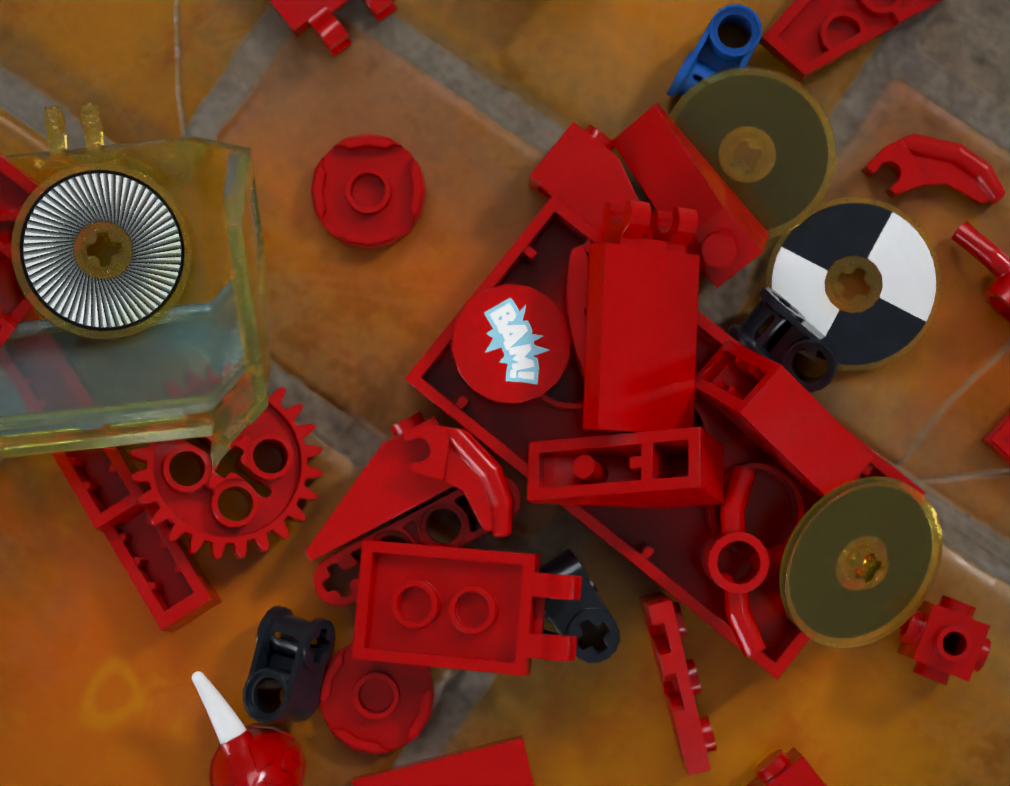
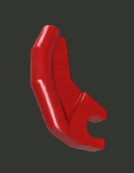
(935, 161)
(469, 467)

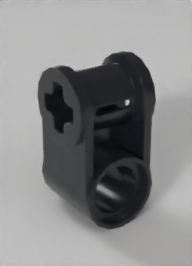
(785, 338)
(569, 614)
(288, 665)

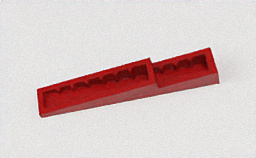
(160, 570)

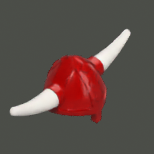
(251, 753)

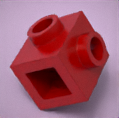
(924, 636)

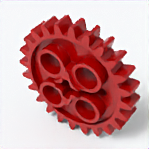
(195, 508)

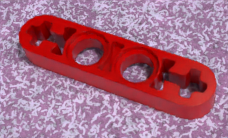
(410, 529)

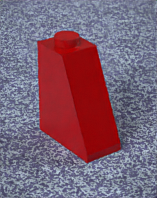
(781, 418)

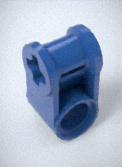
(712, 55)

